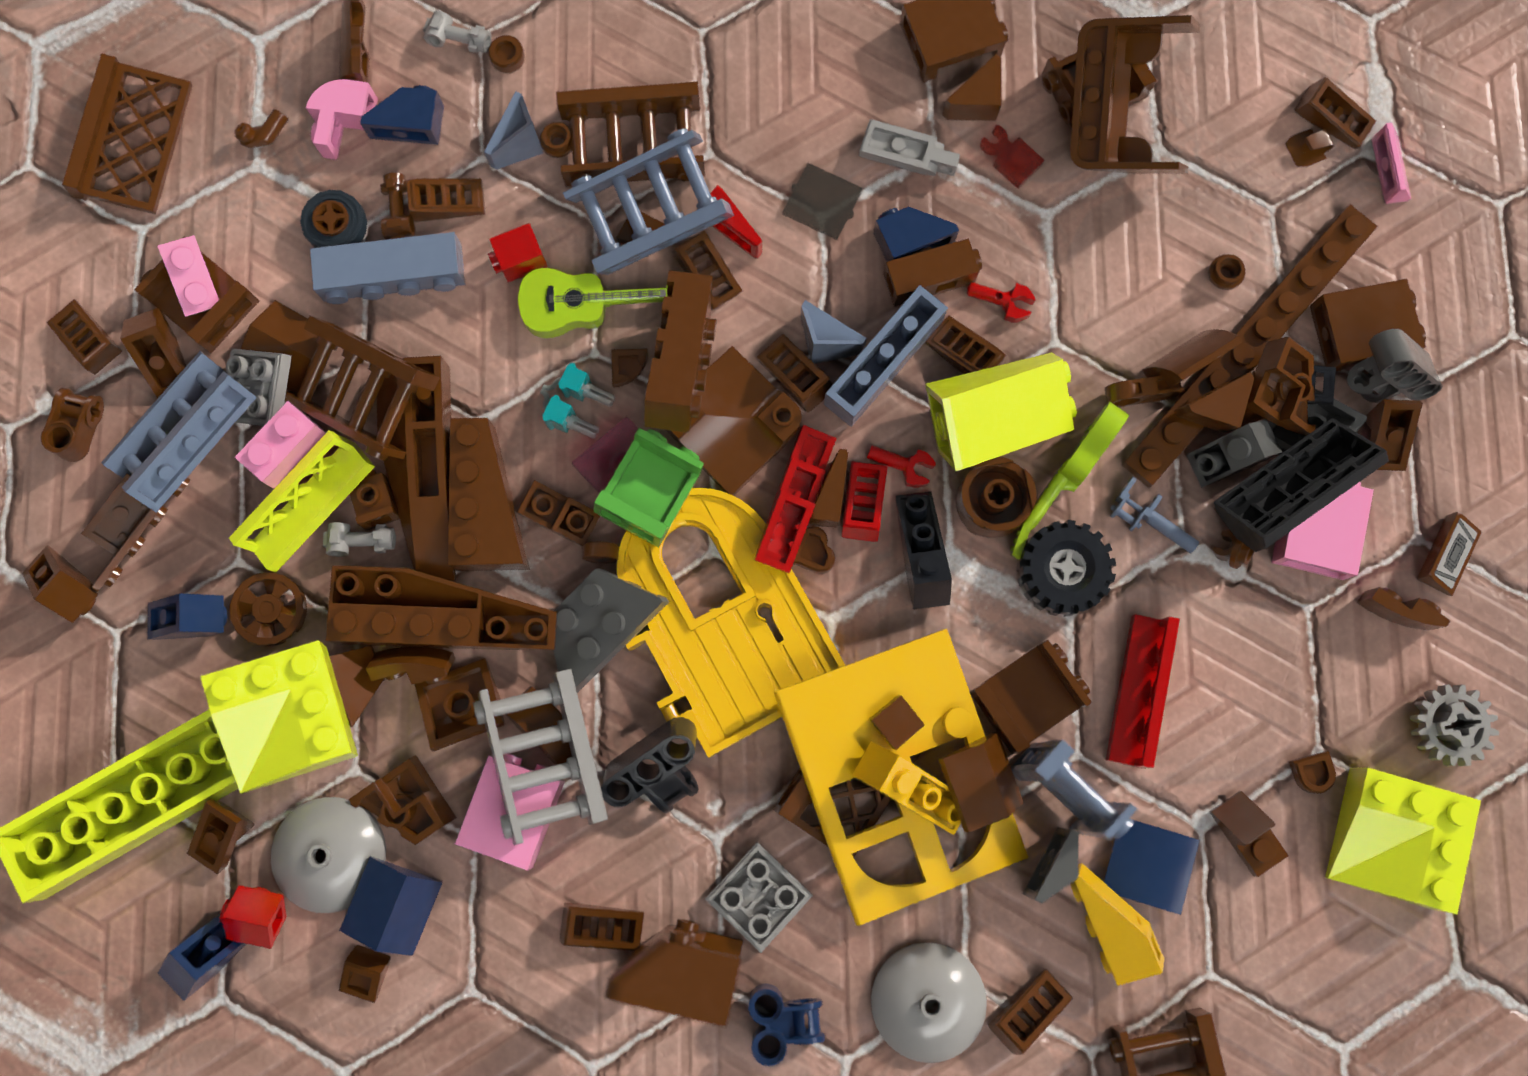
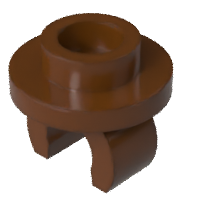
(1236, 554)

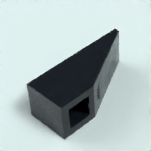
(923, 551)

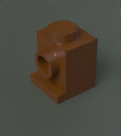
(378, 510)

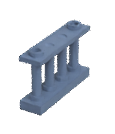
(677, 225)
(178, 431)
(1050, 766)

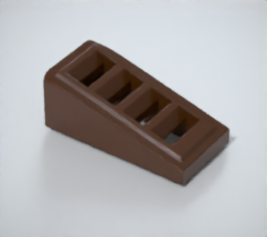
(1332, 96)
(434, 186)
(702, 240)
(983, 347)
(99, 355)
(807, 392)
(829, 501)
(568, 937)
(1009, 1013)

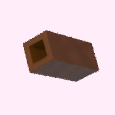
(933, 269)

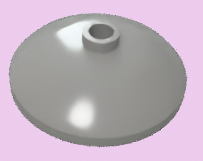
(345, 835)
(913, 978)

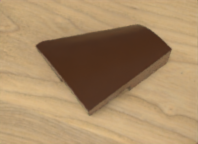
(353, 52)
(1284, 385)
(406, 802)

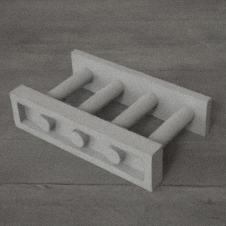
(579, 766)

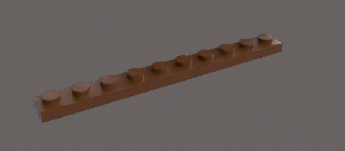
(1266, 324)

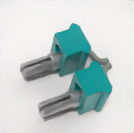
(562, 415)

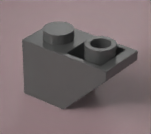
(1234, 452)

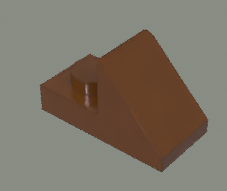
(1394, 430)
(1249, 833)
(217, 835)

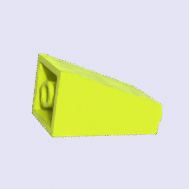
(1000, 409)

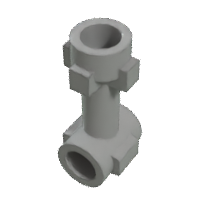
(440, 28)
(339, 539)

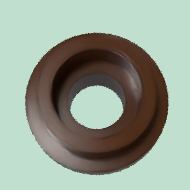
(553, 131)
(1233, 265)

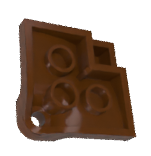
(738, 422)

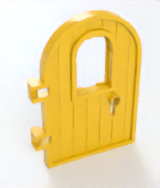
(727, 656)

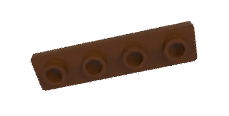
(119, 528)

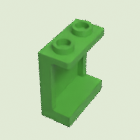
(649, 486)

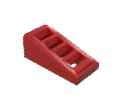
(738, 228)
(864, 524)

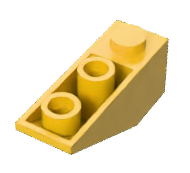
(908, 786)
(1124, 935)

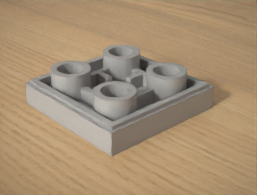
(265, 377)
(759, 897)

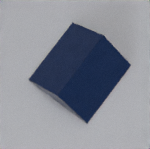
(390, 907)

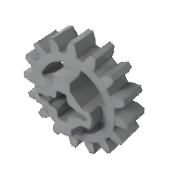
(1460, 743)

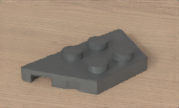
(600, 622)

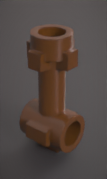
(398, 224)

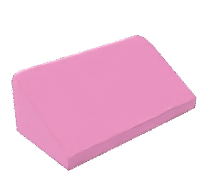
(1390, 165)

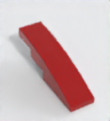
(795, 499)

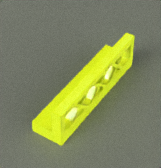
(307, 503)

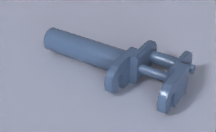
(1152, 518)

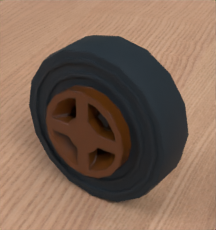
(322, 214)

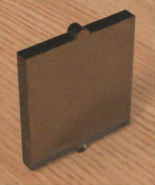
(822, 201)

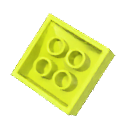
(279, 716)
(1403, 839)

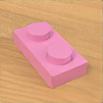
(189, 275)

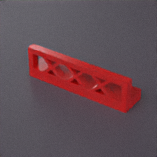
(1142, 691)

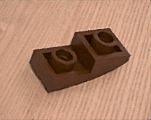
(558, 513)
(1413, 614)
(418, 662)
(539, 718)

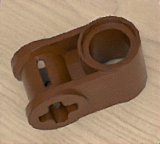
(74, 421)

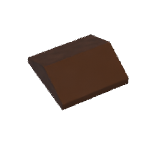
(283, 332)
(449, 704)
(981, 782)

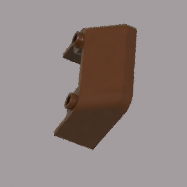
(1102, 92)
(680, 974)

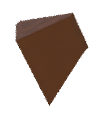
(353, 680)

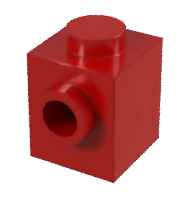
(516, 253)
(253, 916)

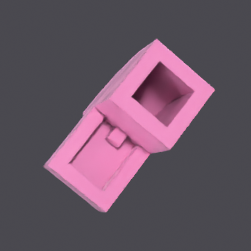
(338, 106)

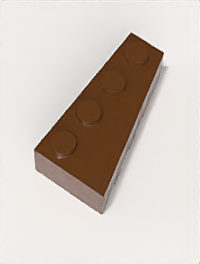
(680, 353)
(481, 506)

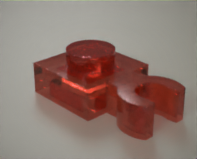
(1015, 160)

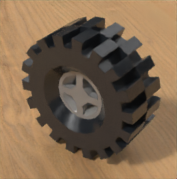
(1079, 558)

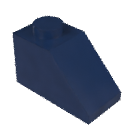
(406, 116)
(911, 232)
(186, 616)
(198, 959)

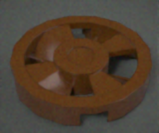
(268, 609)

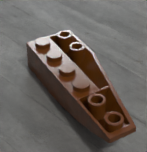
(422, 477)
(426, 611)

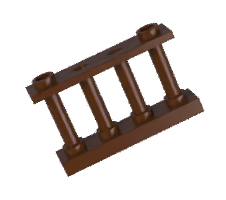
(626, 101)
(381, 366)
(1197, 1032)

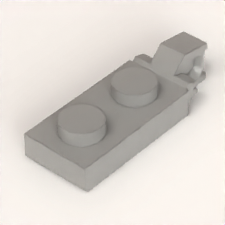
(907, 149)

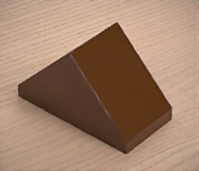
(979, 96)
(1221, 407)

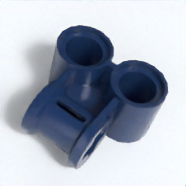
(784, 1023)

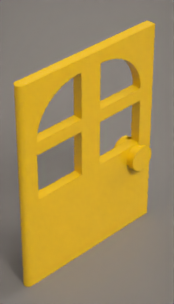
(832, 731)

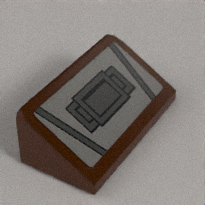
(1450, 553)

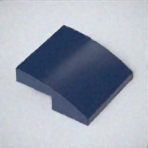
(1152, 866)

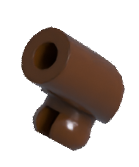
(261, 135)

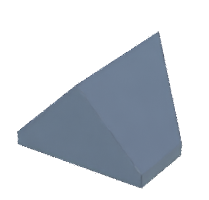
(514, 136)
(827, 337)

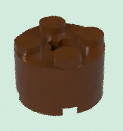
(1006, 481)

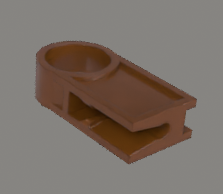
(1141, 391)

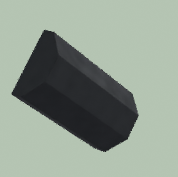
(1298, 484)

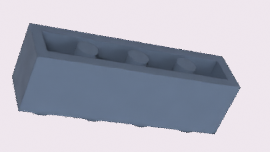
(387, 267)
(885, 356)

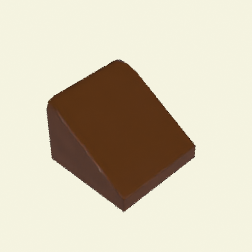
(364, 973)

